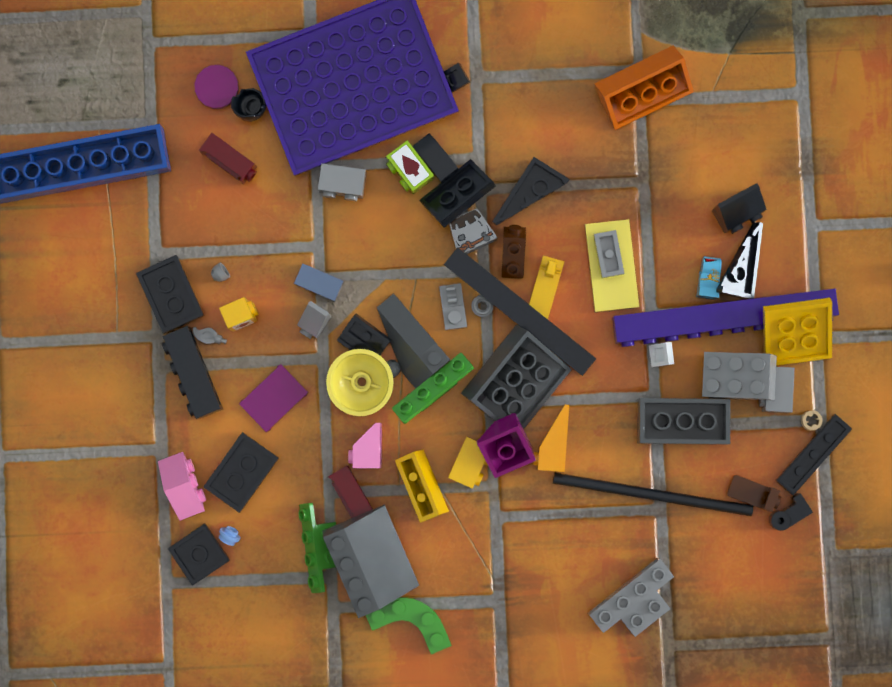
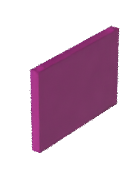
(273, 398)

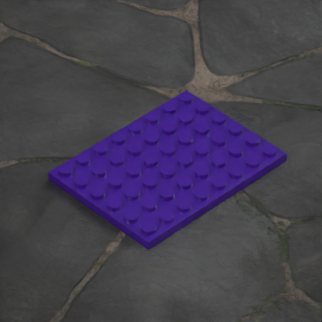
(346, 93)

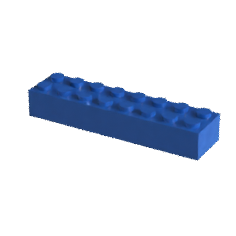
(83, 163)

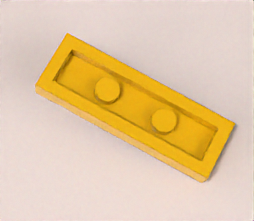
(546, 285)

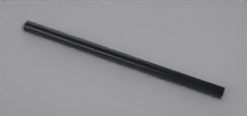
(653, 494)

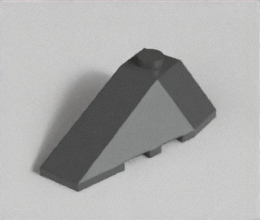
(411, 343)

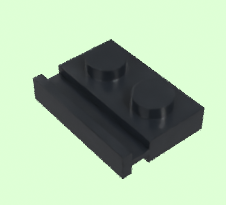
(363, 335)

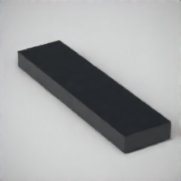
(813, 454)

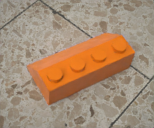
(644, 87)

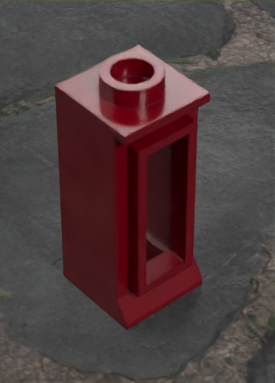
(228, 159)
(350, 492)

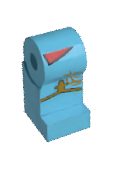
(709, 278)

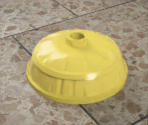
(344, 386)

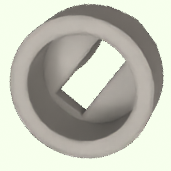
(219, 273)

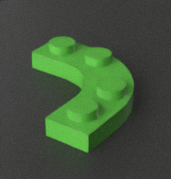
(416, 613)

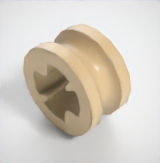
(813, 426)

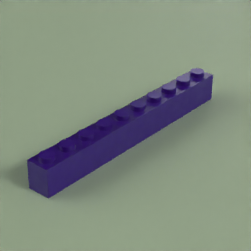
(705, 318)

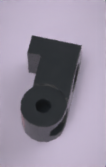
(790, 515)

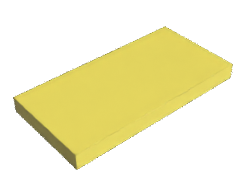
(616, 291)

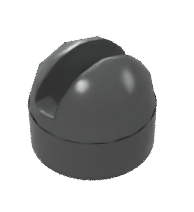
(395, 367)

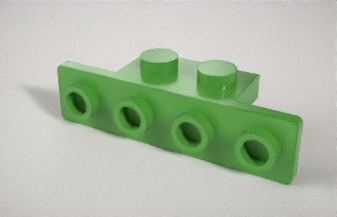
(433, 388)
(317, 553)

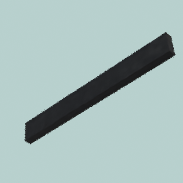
(519, 311)

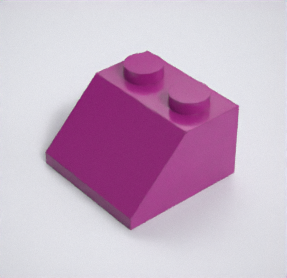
(506, 446)

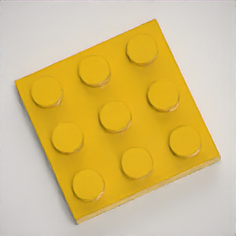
(798, 331)

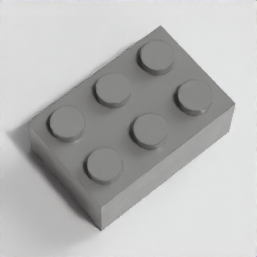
(739, 376)

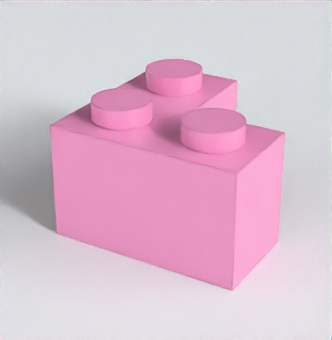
(181, 485)

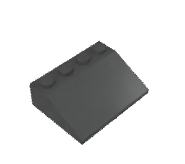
(516, 378)
(370, 560)

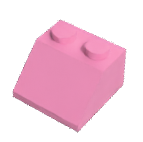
(368, 449)

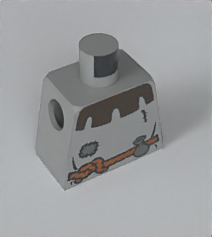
(471, 231)

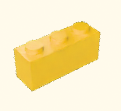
(421, 485)

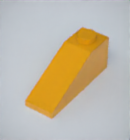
(552, 450)

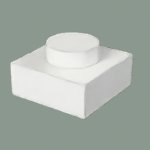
(661, 354)

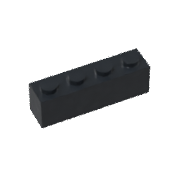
(192, 373)

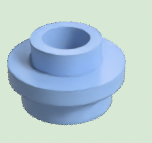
(229, 535)

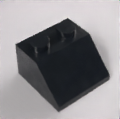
(739, 209)

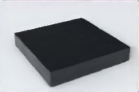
(198, 554)

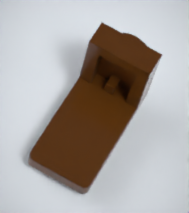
(513, 251)
(754, 493)

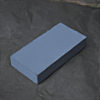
(318, 282)

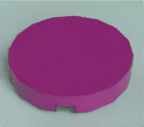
(216, 86)

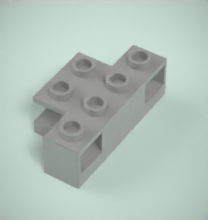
(635, 601)

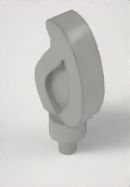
(208, 336)

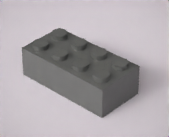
(683, 421)

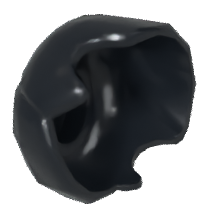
(248, 104)

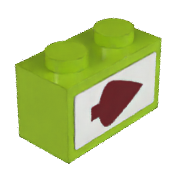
(409, 167)

